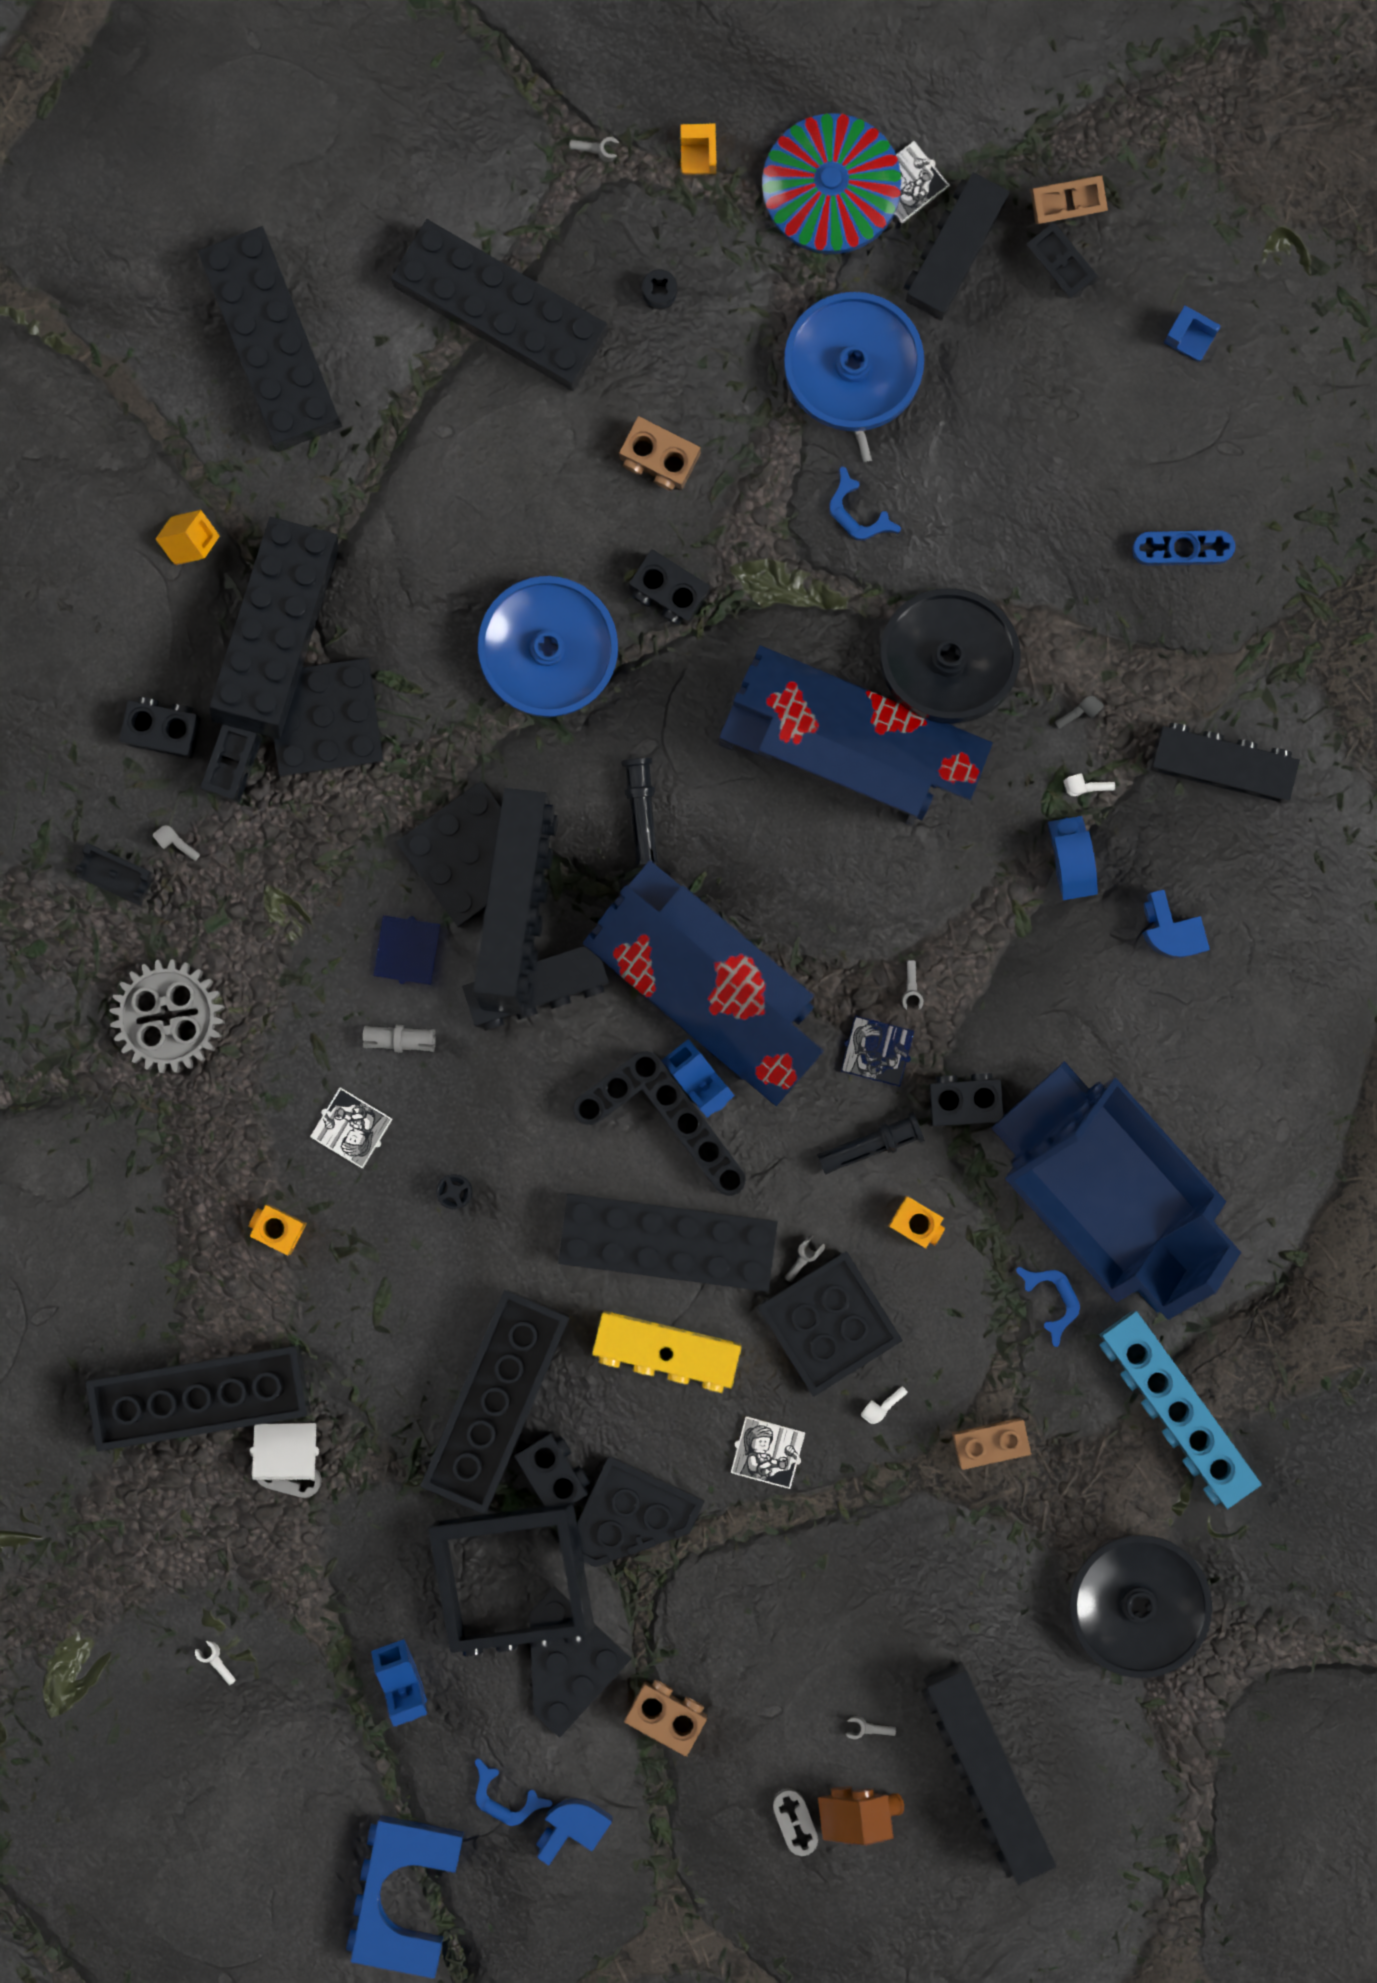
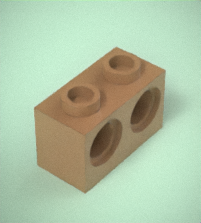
(1068, 199)
(664, 446)
(991, 1443)
(661, 1725)

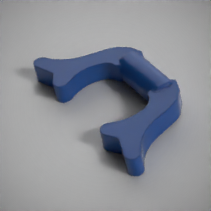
(847, 522)
(1066, 1293)
(495, 1809)

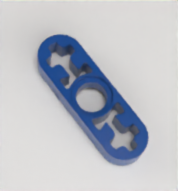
(1209, 555)

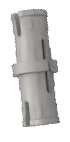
(399, 1038)

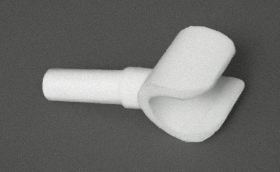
(1076, 785)
(874, 1413)
(216, 1662)

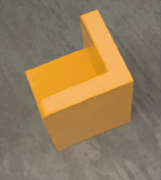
(698, 149)
(187, 537)

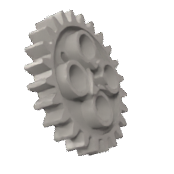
(162, 985)

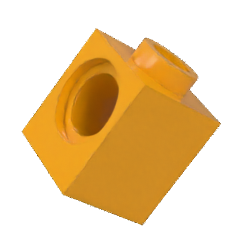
(901, 1220)
(292, 1229)

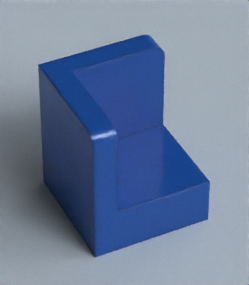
(1192, 334)

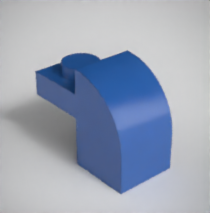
(1073, 857)
(1170, 938)
(697, 1078)
(400, 1682)
(576, 1819)

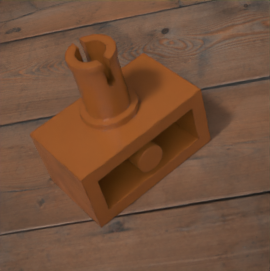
(858, 1815)

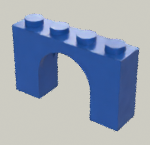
(378, 1939)

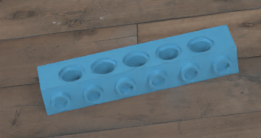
(1239, 1478)

